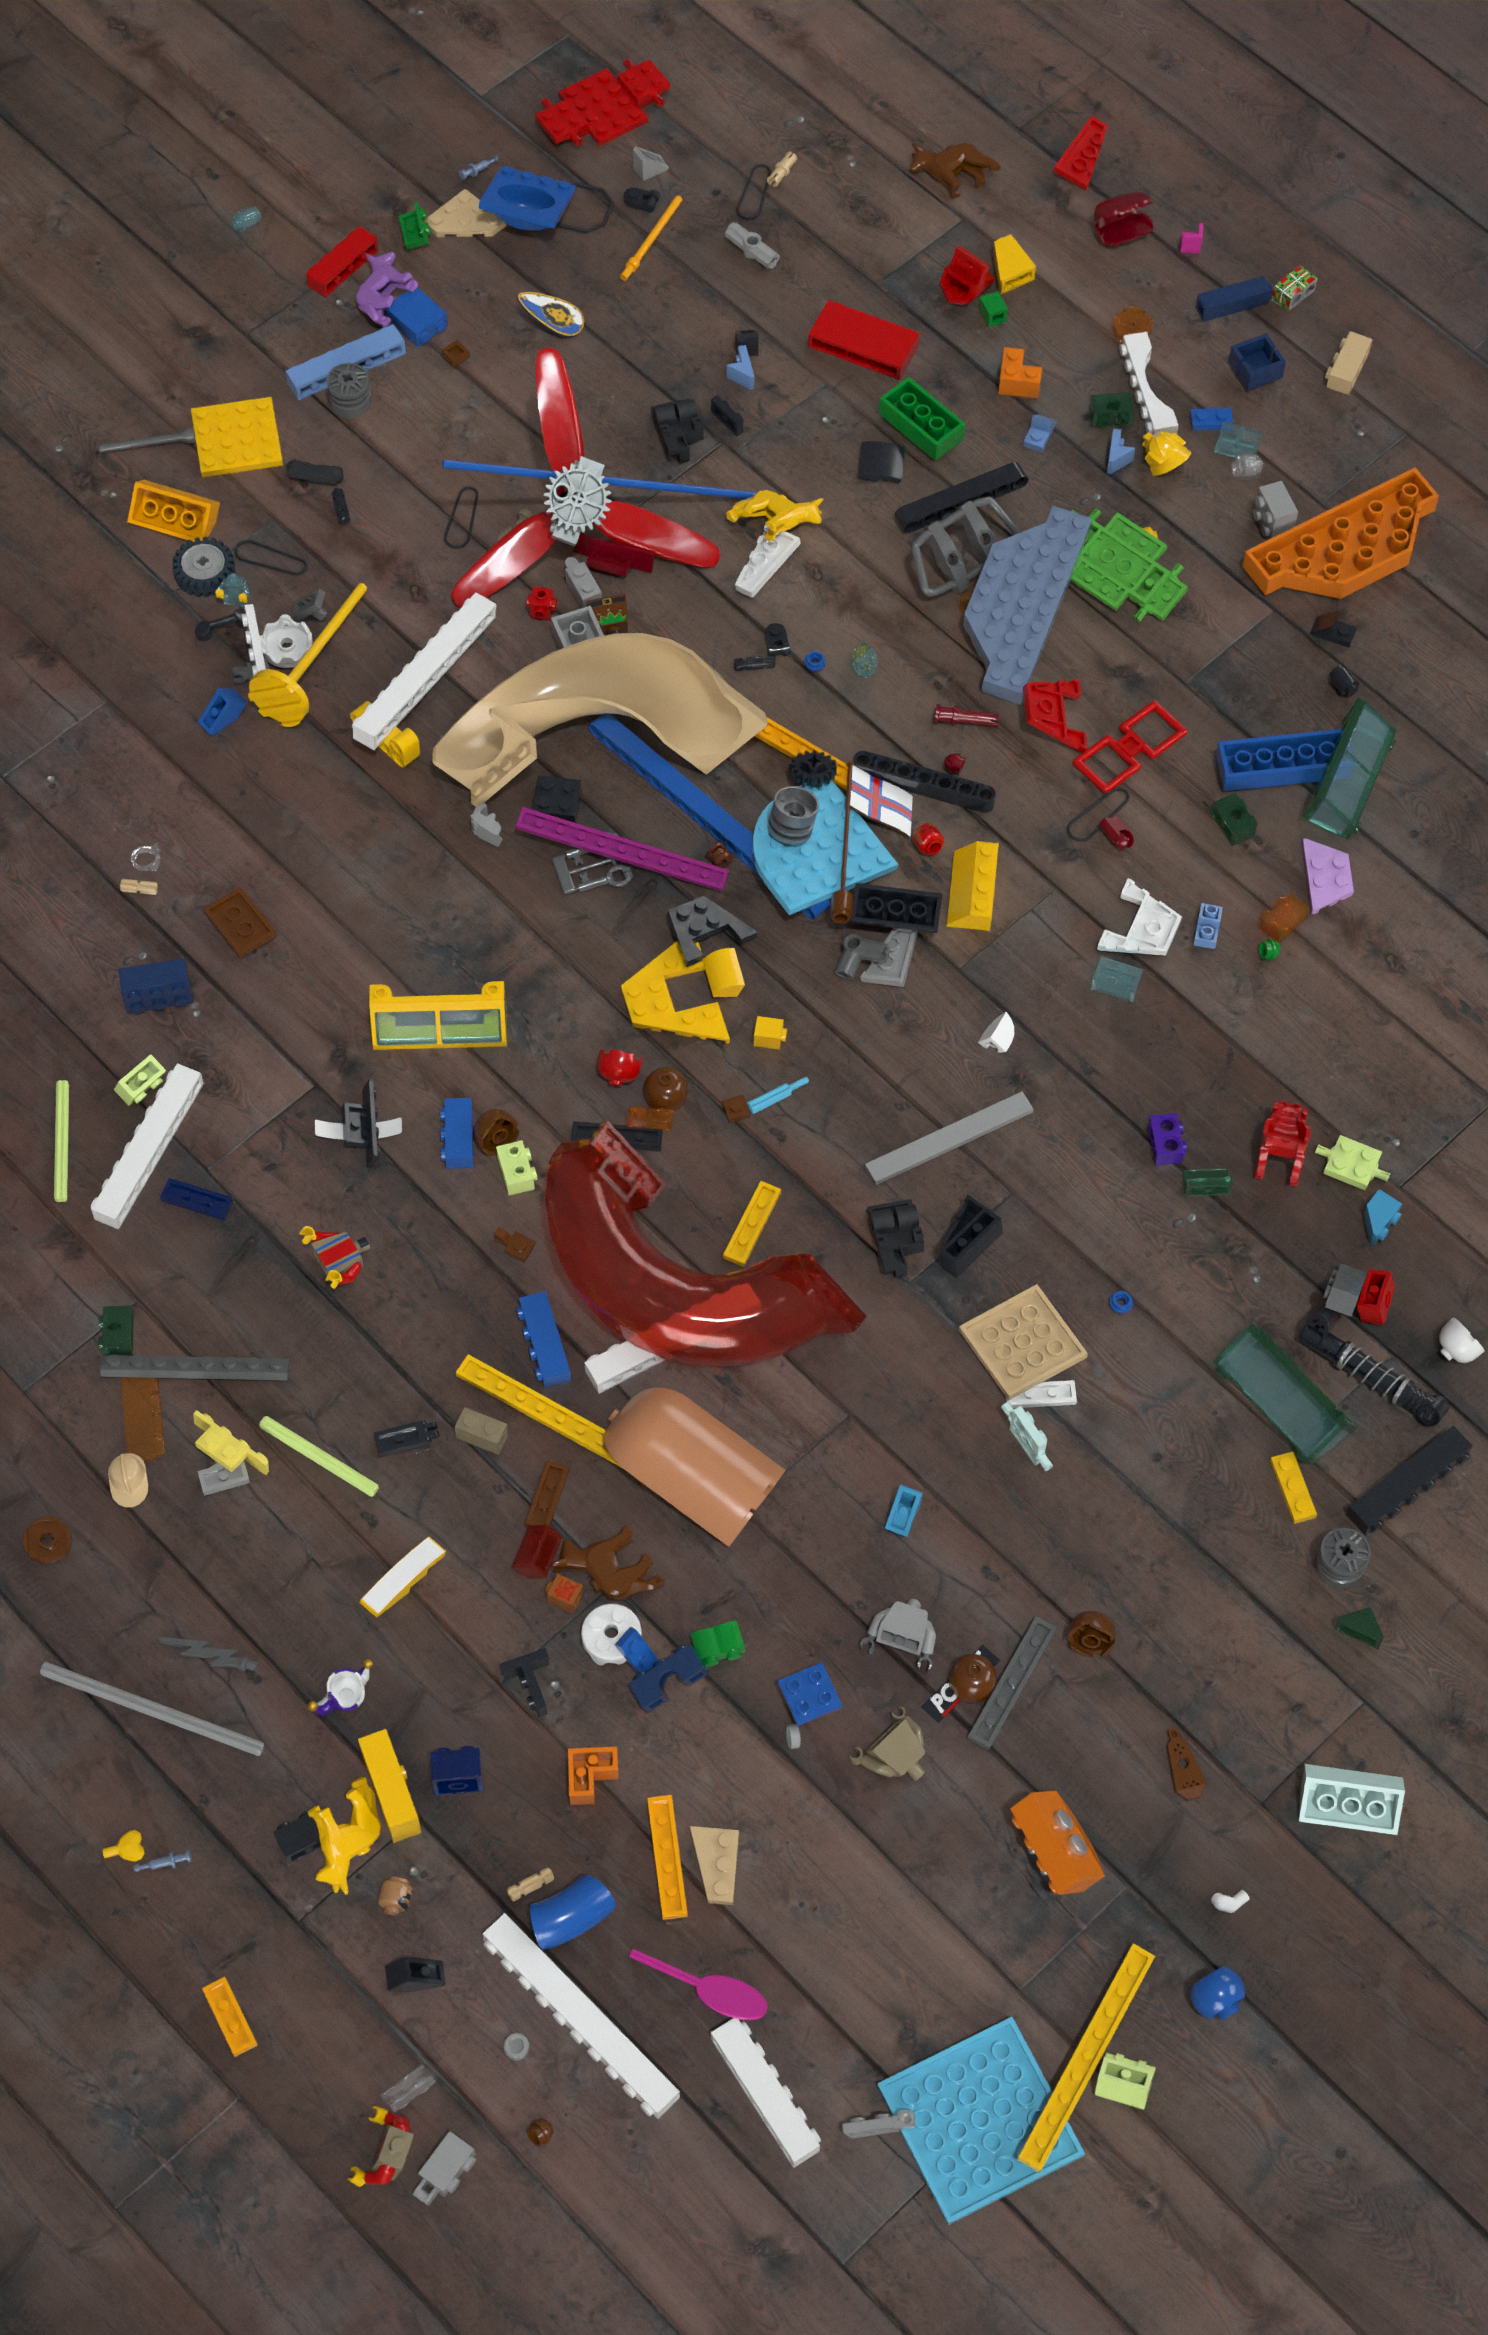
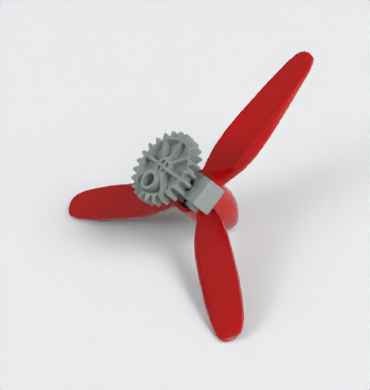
(576, 503)

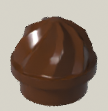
(540, 2132)

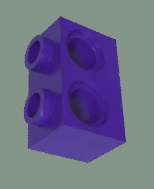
(1162, 1139)

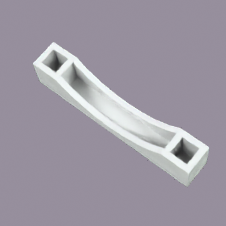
(1137, 352)

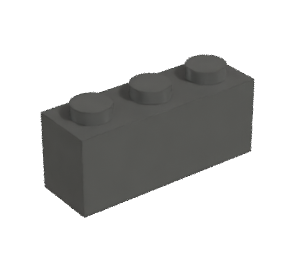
(1344, 1289)

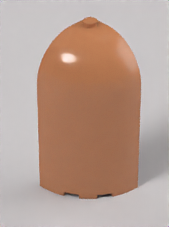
(691, 1460)

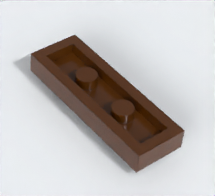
(547, 1494)

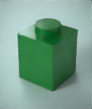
(993, 309)

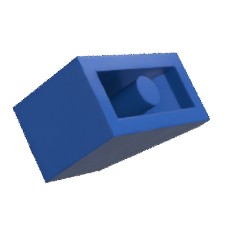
(222, 710)

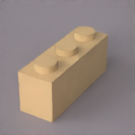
(1348, 362)

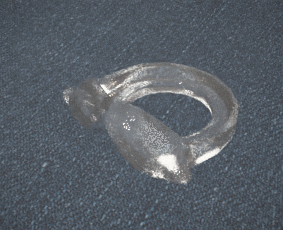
(148, 849)

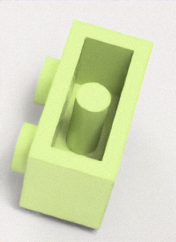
(139, 1080)
(516, 1168)

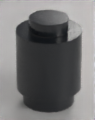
(1344, 680)

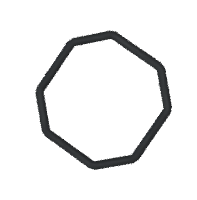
(606, 216)

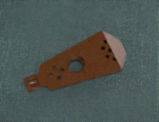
(1187, 1774)

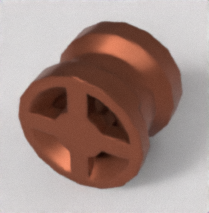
(719, 855)

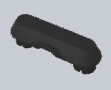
(314, 473)

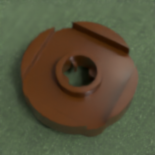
(54, 1551)

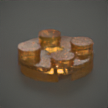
(1130, 315)

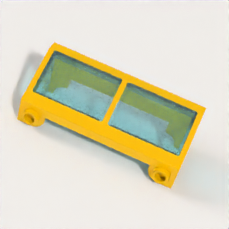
(439, 1019)

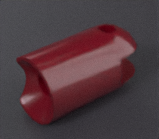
(1117, 832)

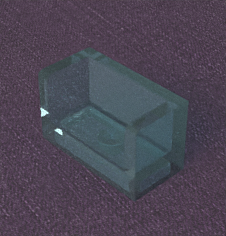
(1117, 979)

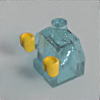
(233, 590)

